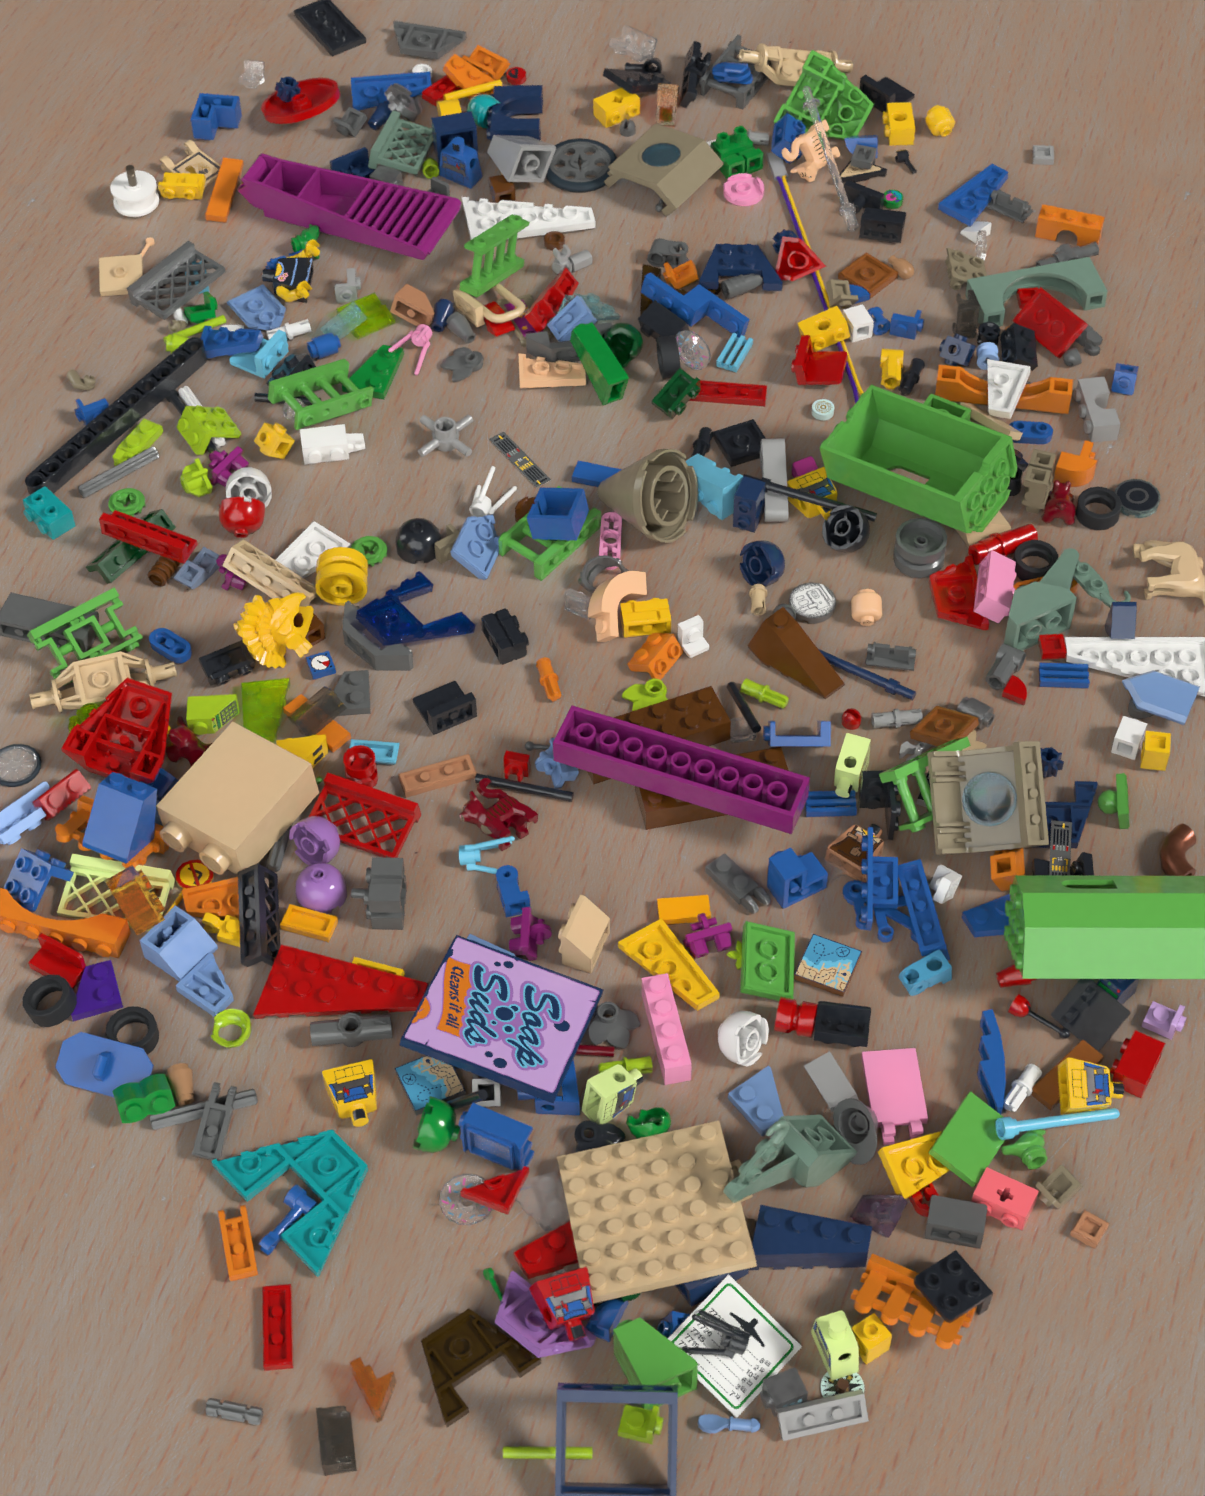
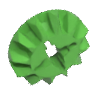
(122, 496)
(369, 544)

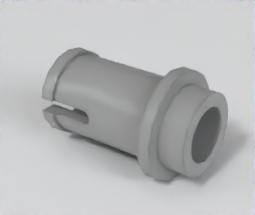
(758, 138)

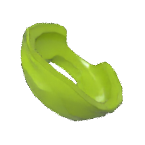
(230, 1017)

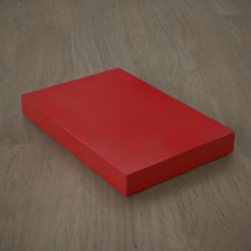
(1052, 321)

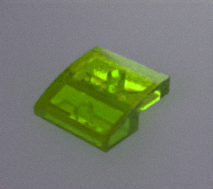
(377, 316)

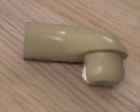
(87, 383)

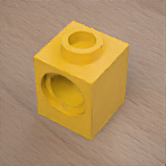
(1155, 750)
(872, 1338)

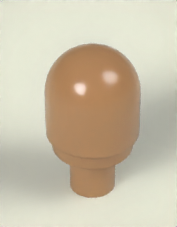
(902, 266)

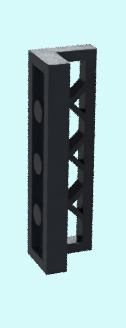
(254, 914)

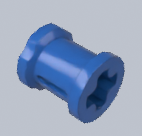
(879, 319)

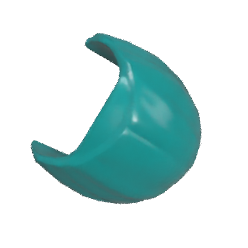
(479, 107)

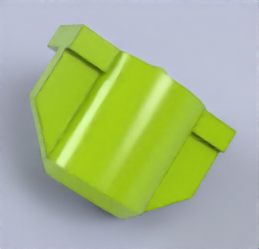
(195, 479)

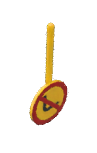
(191, 874)

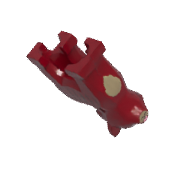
(500, 816)

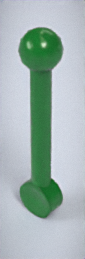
(489, 1275)

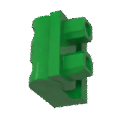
(737, 152)

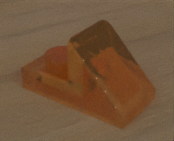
(375, 1391)

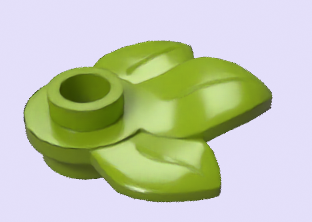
(644, 696)

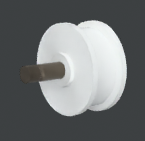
(134, 193)

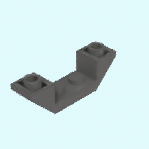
(539, 345)
(391, 658)

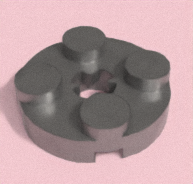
(402, 102)

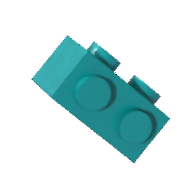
(48, 513)

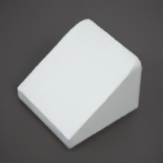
(971, 232)

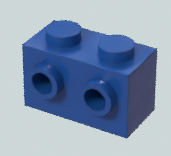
(785, 133)

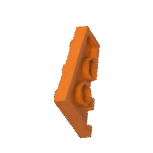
(465, 74)

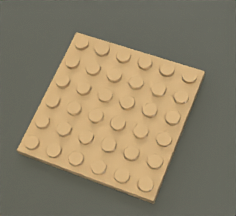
(655, 1212)

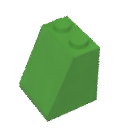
(652, 1358)

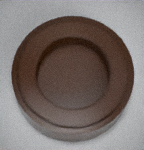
(554, 240)

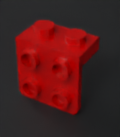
(818, 366)

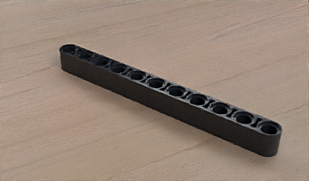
(118, 417)

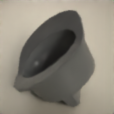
(858, 1127)

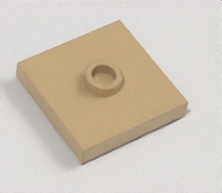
(119, 273)

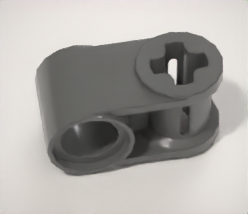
(667, 251)

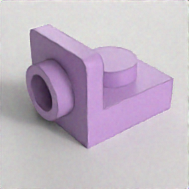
(1164, 1020)

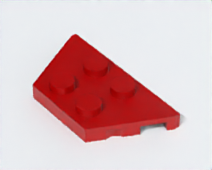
(955, 594)

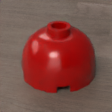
(241, 516)

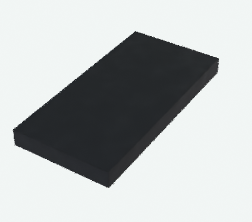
(329, 26)

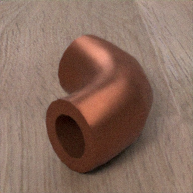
(1174, 850)

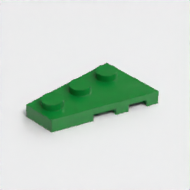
(378, 371)

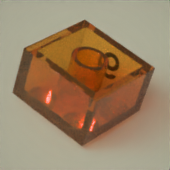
(134, 899)

